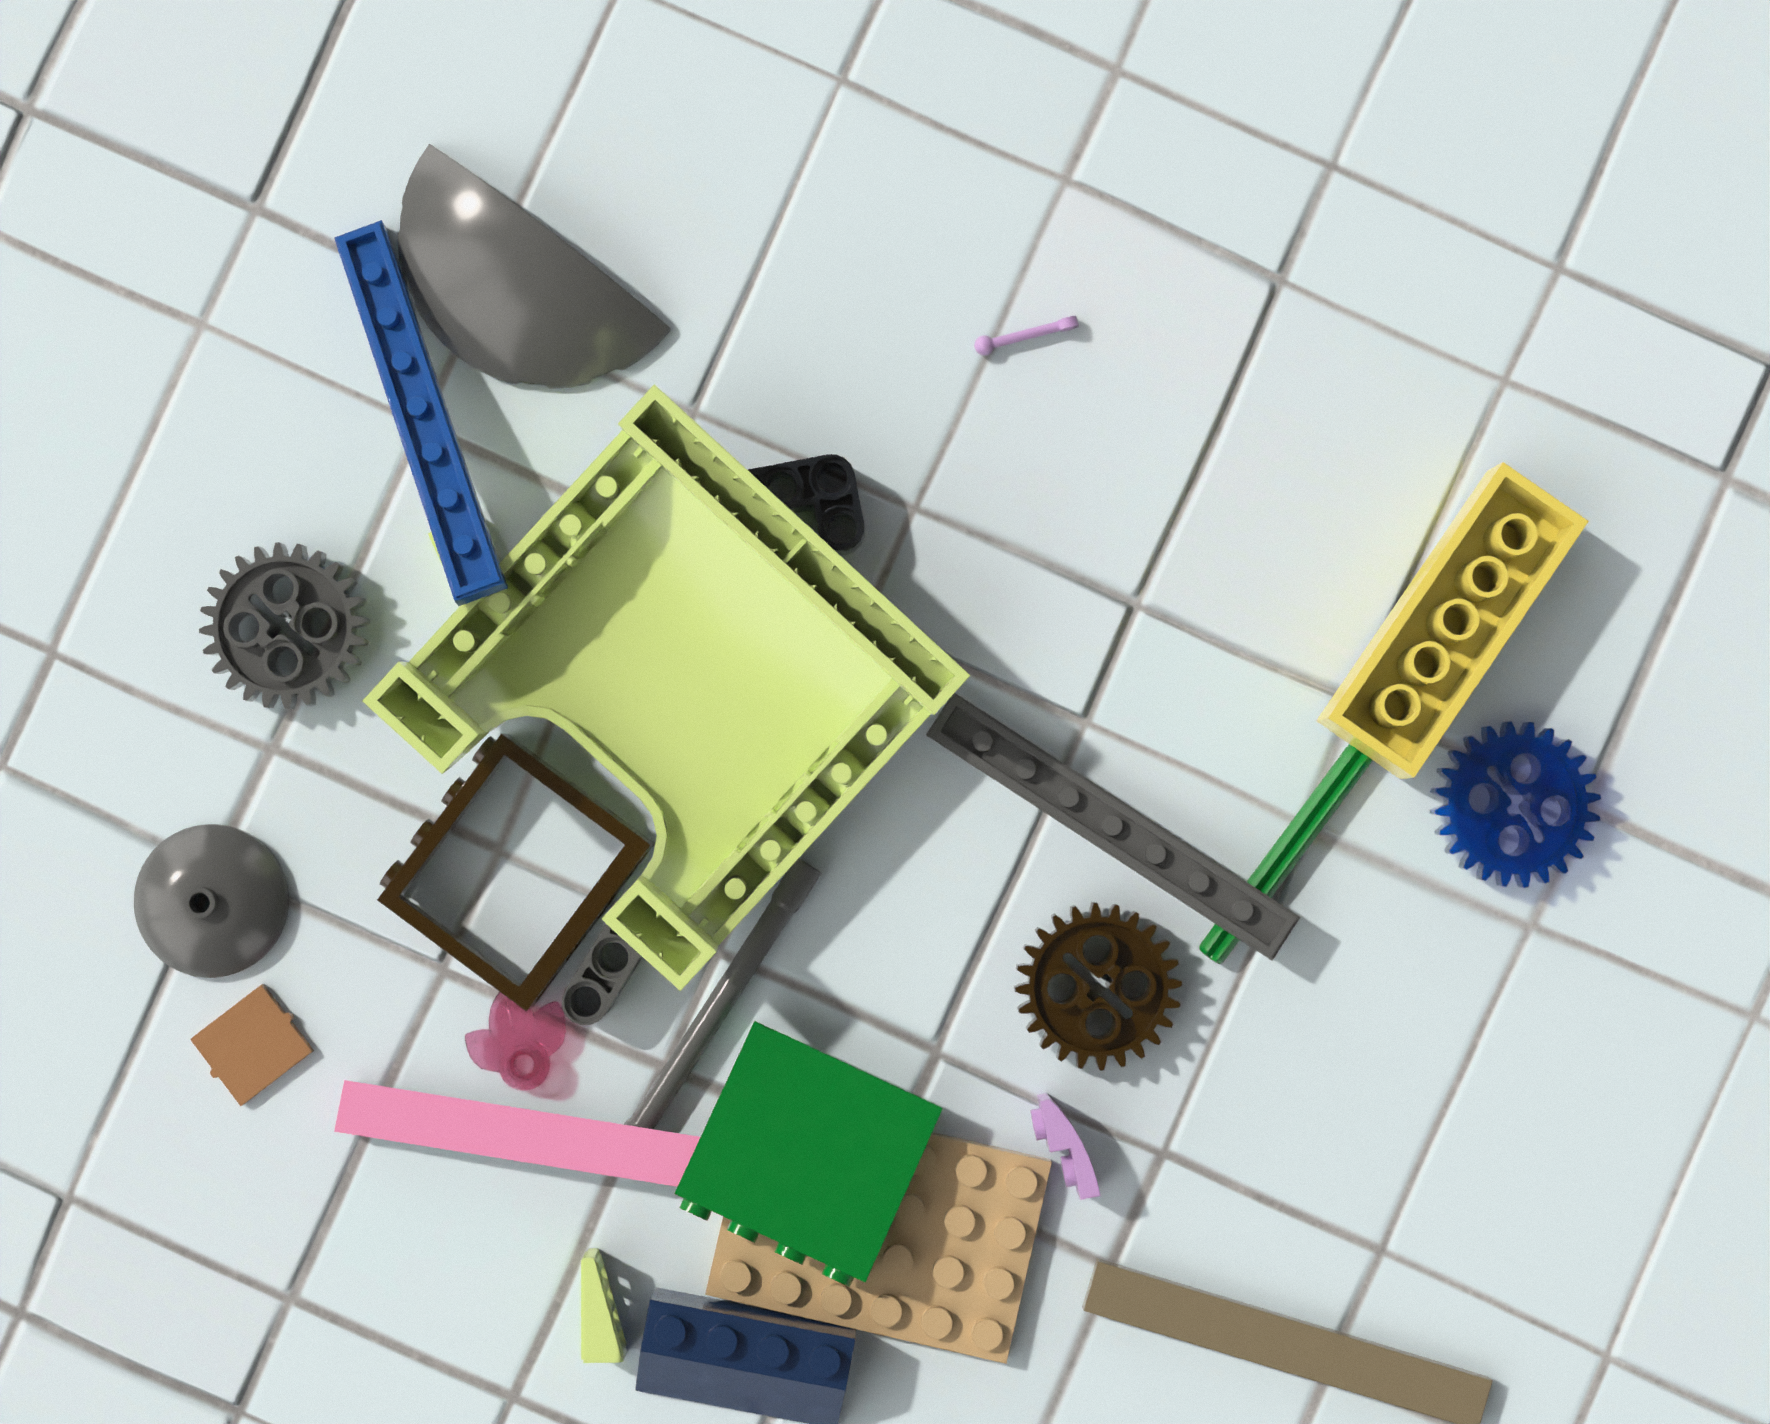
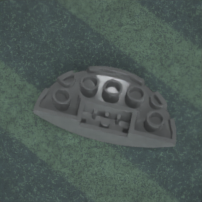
(510, 288)

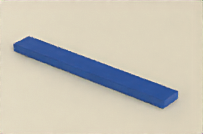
(420, 414)

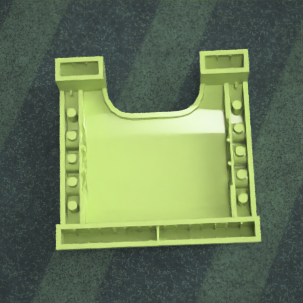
(694, 656)

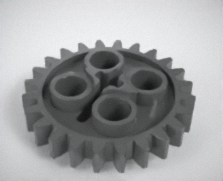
(256, 661)

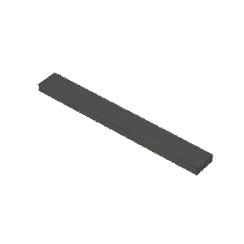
(1113, 826)

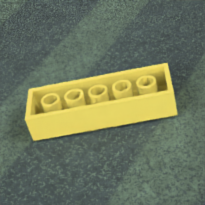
(1452, 621)

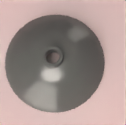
(244, 894)

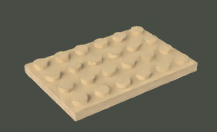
(946, 1266)

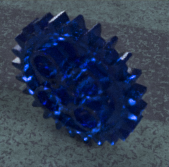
(1550, 775)

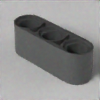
(598, 975)

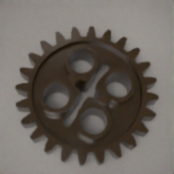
(1128, 952)

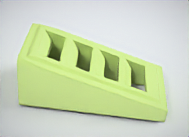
(600, 1324)

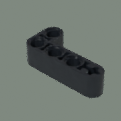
(811, 497)

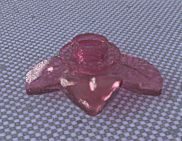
(514, 1034)

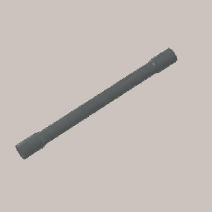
(784, 903)

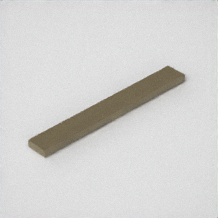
(1286, 1343)

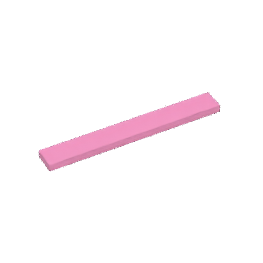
(514, 1133)

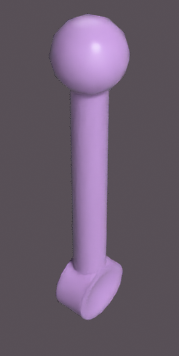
(985, 345)

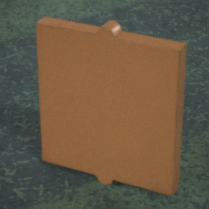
(252, 1044)

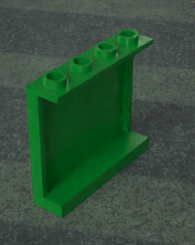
(807, 1154)

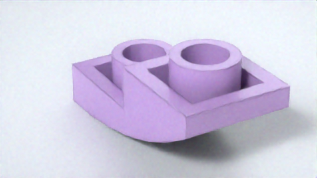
(1055, 1127)

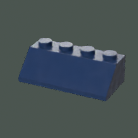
(744, 1358)

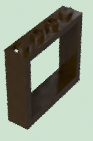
(433, 834)

